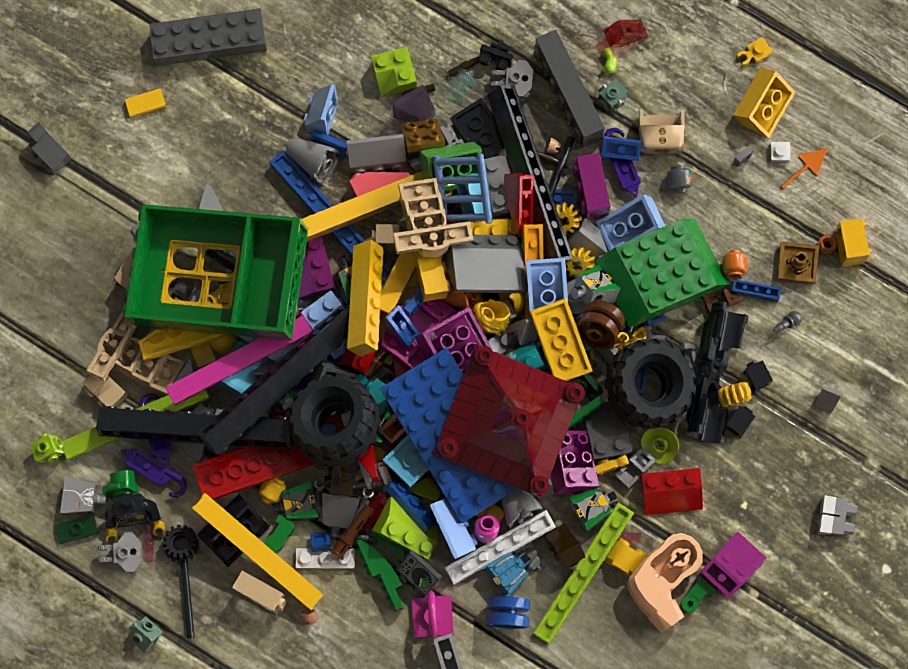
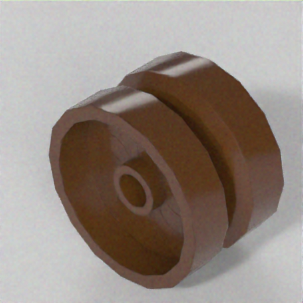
(600, 324)

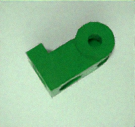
(281, 534)
(691, 601)

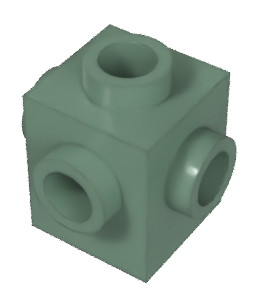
(612, 95)
(144, 634)

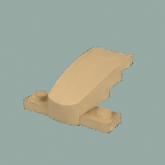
(427, 221)
(122, 351)

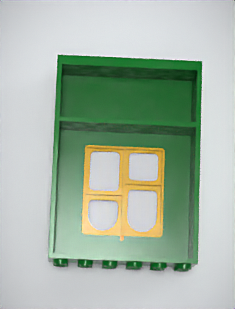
(263, 280)

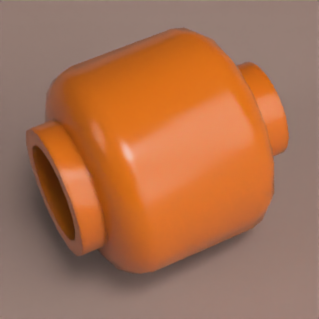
(734, 264)

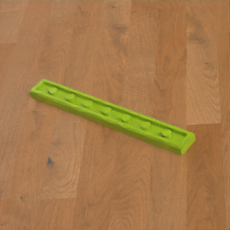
(91, 440)
(583, 573)

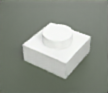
(780, 151)

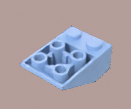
(319, 311)

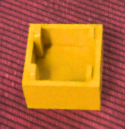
(852, 242)

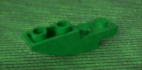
(378, 566)

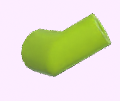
(611, 61)

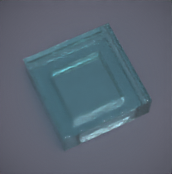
(467, 77)

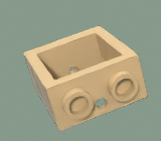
(260, 592)

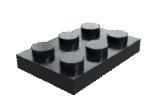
(479, 126)

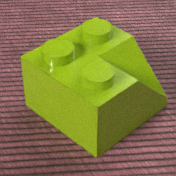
(394, 71)

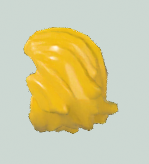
(492, 316)

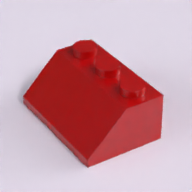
(672, 491)

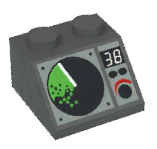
(418, 574)

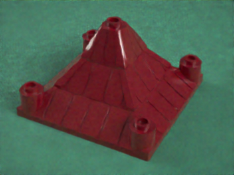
(508, 421)

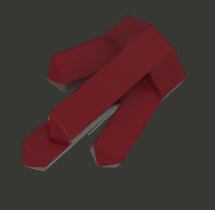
(377, 505)

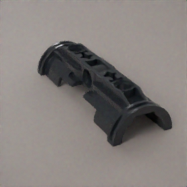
(719, 334)

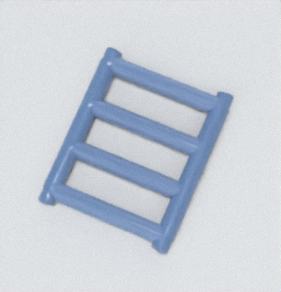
(482, 179)

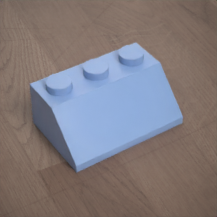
(453, 530)

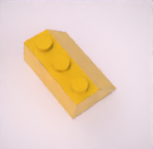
(764, 102)

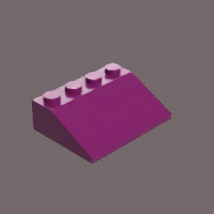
(316, 272)
(456, 333)

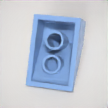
(322, 110)
(630, 222)
(546, 282)

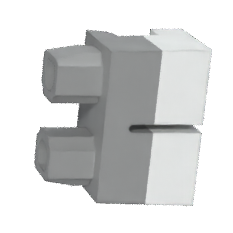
(833, 516)

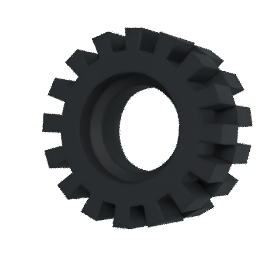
(179, 532)

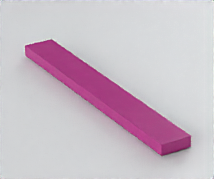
(233, 363)

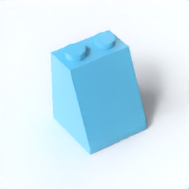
(242, 380)

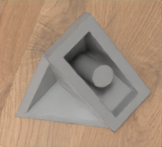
(589, 238)

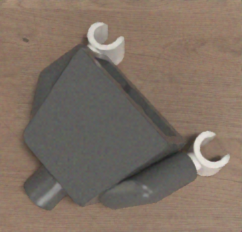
(338, 510)

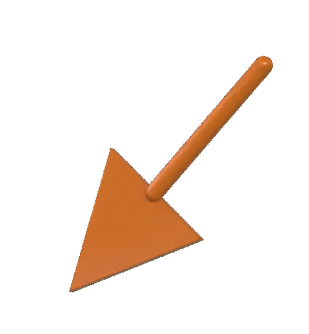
(812, 160)

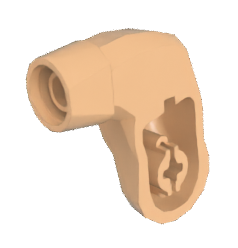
(660, 574)

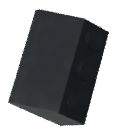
(244, 514)

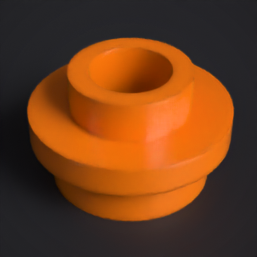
(831, 240)

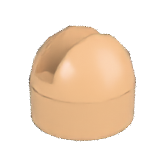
(551, 146)

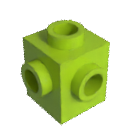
(47, 448)

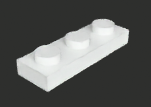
(323, 559)

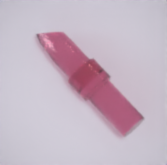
(630, 536)
(149, 542)

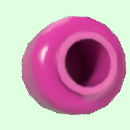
(486, 528)

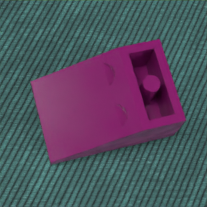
(574, 466)
(732, 566)

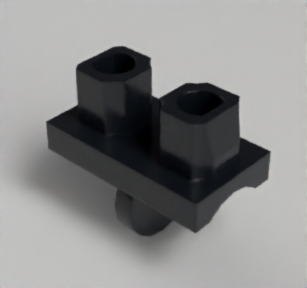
(496, 52)

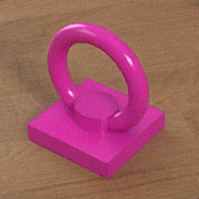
(432, 616)

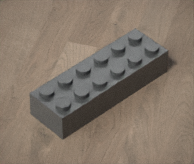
(208, 37)
(569, 89)

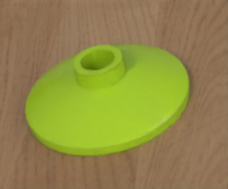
(661, 453)

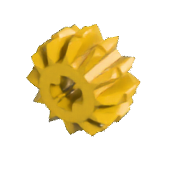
(573, 219)
(584, 258)
(734, 394)

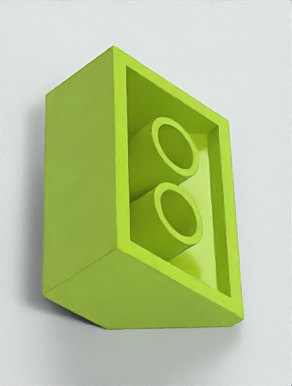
(401, 530)

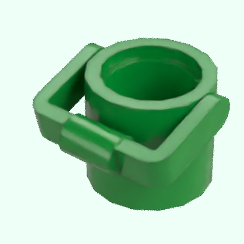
(120, 484)

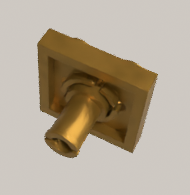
(422, 135)
(798, 255)

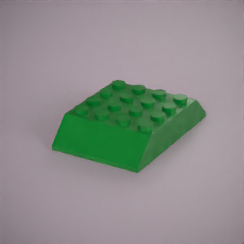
(662, 271)

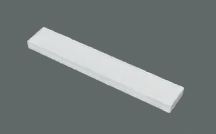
(499, 547)

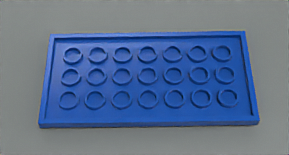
(421, 405)

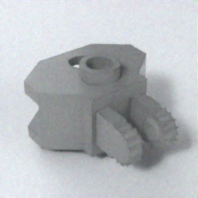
(516, 75)
(121, 552)

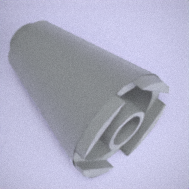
(314, 158)
(519, 507)

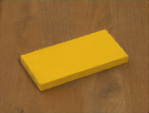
(560, 340)

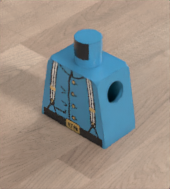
(508, 572)

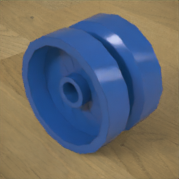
(508, 608)

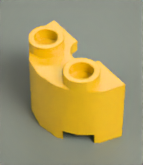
(624, 557)

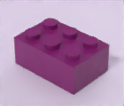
(591, 186)

